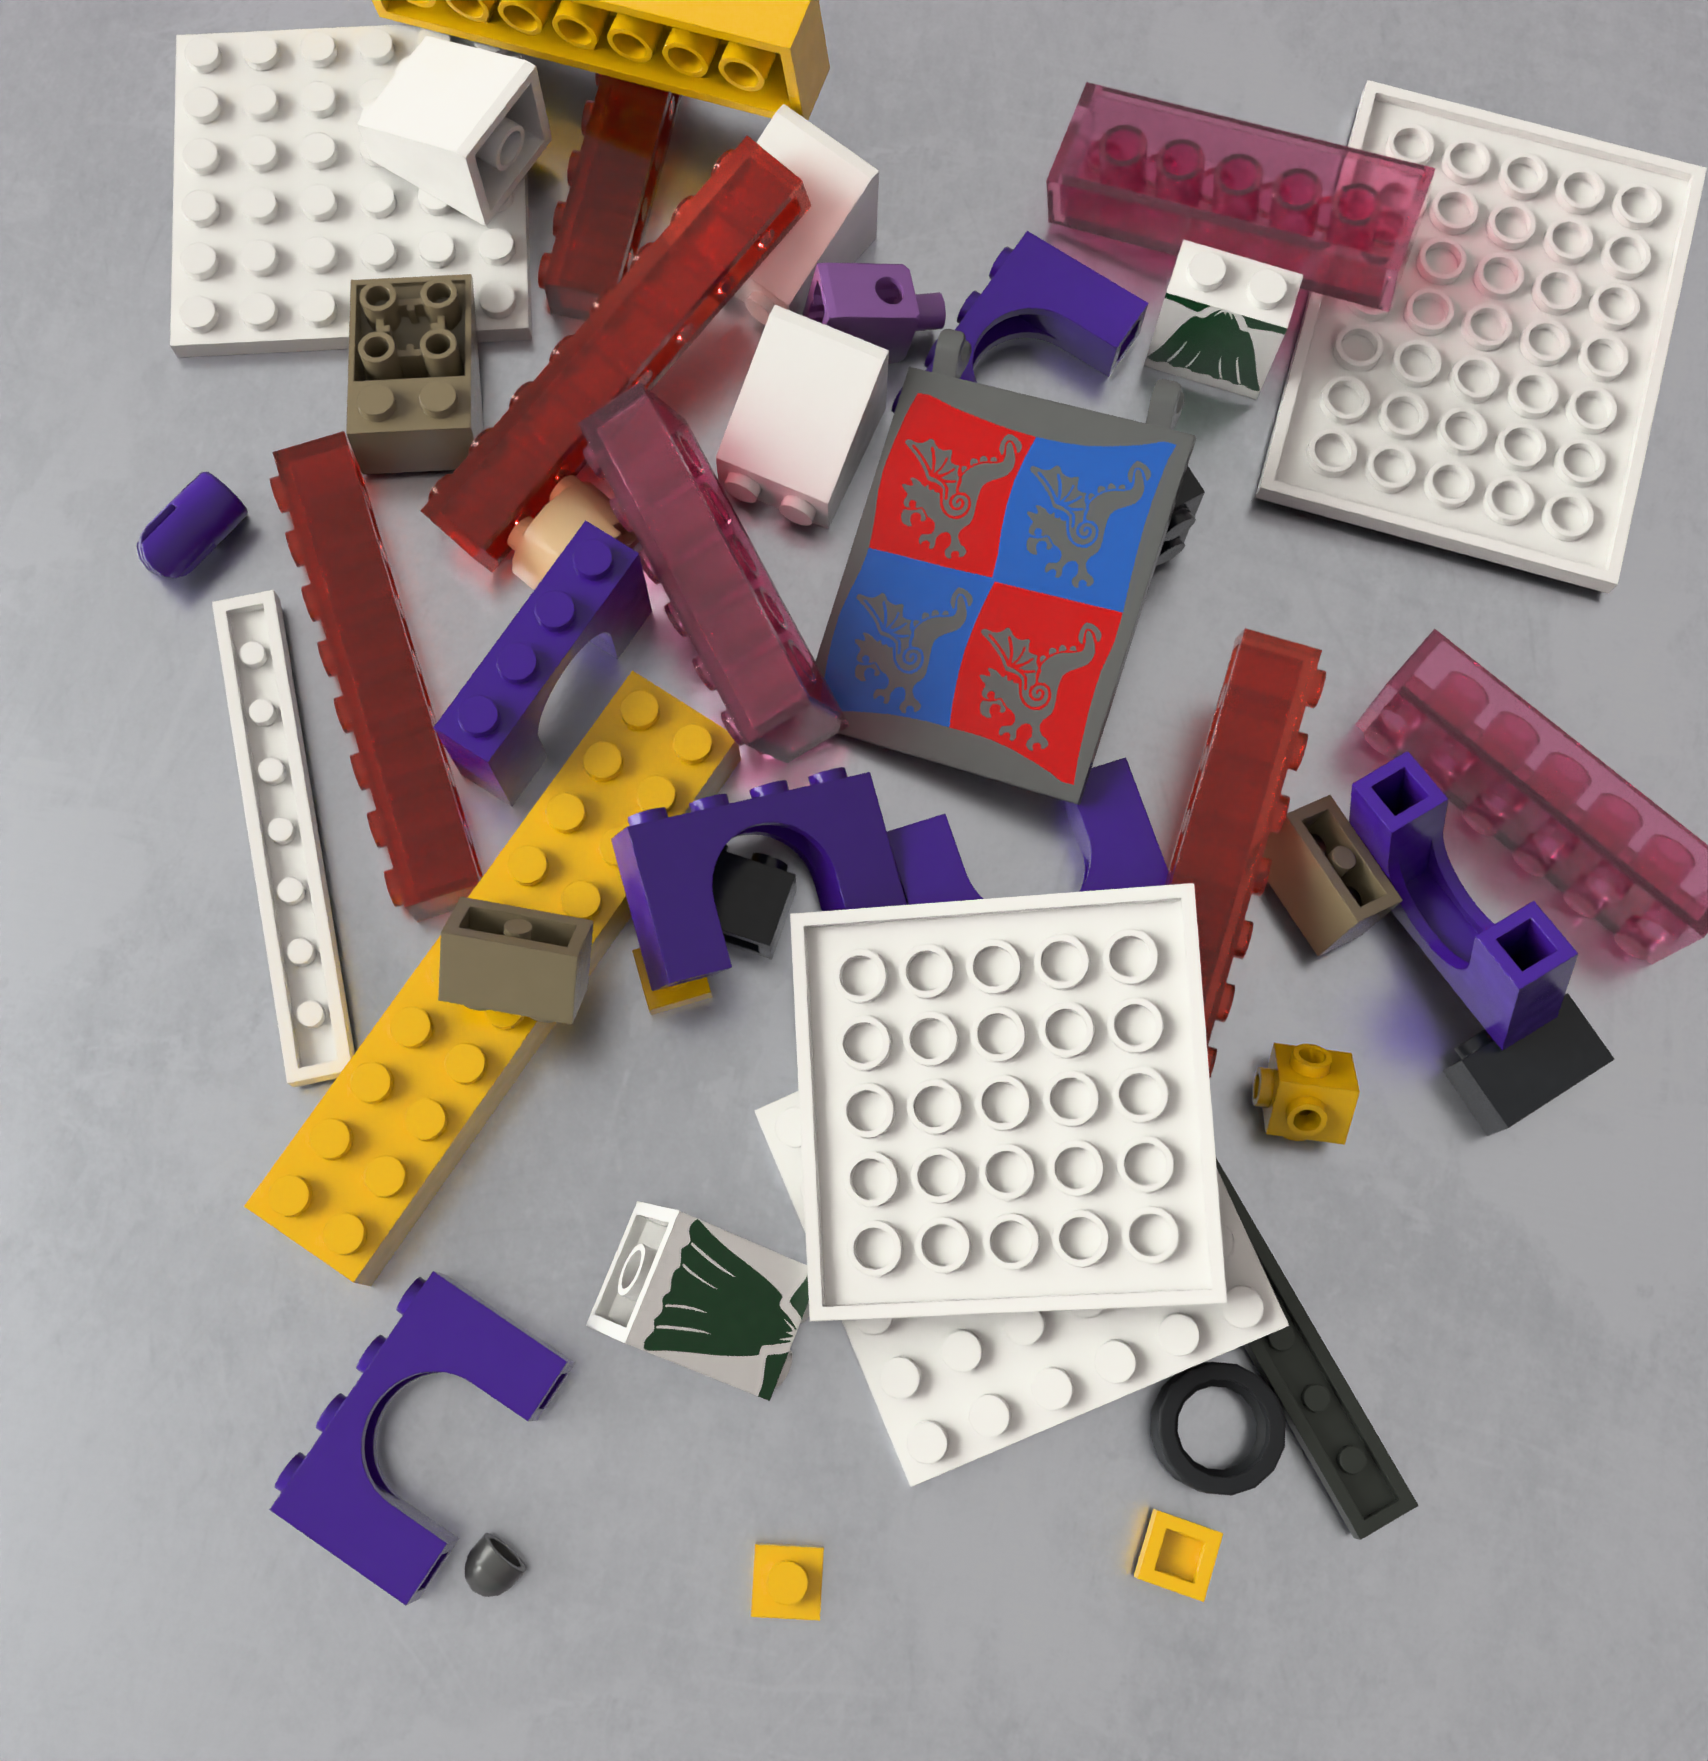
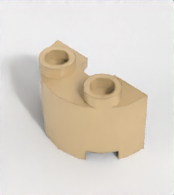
(544, 538)

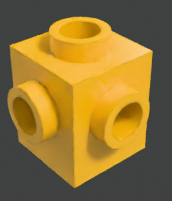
(1307, 1093)

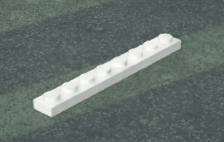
(284, 839)

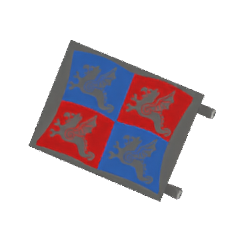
(1001, 575)

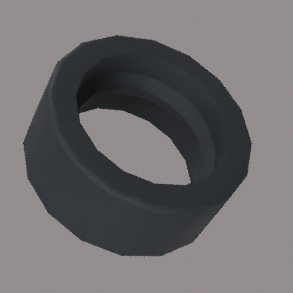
(1269, 1429)

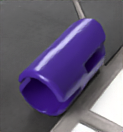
(190, 527)

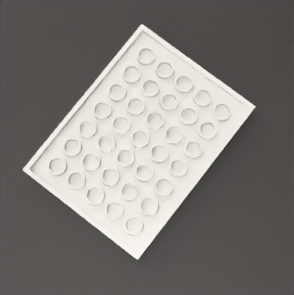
(1518, 356)

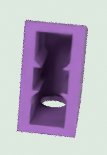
(873, 304)

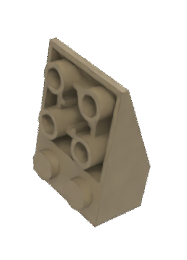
(413, 373)

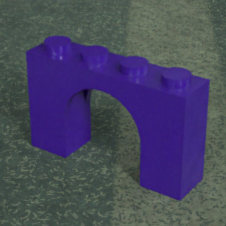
(1051, 299)
(587, 596)
(1108, 826)
(672, 862)
(1502, 971)
(338, 1487)

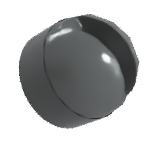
(492, 1567)

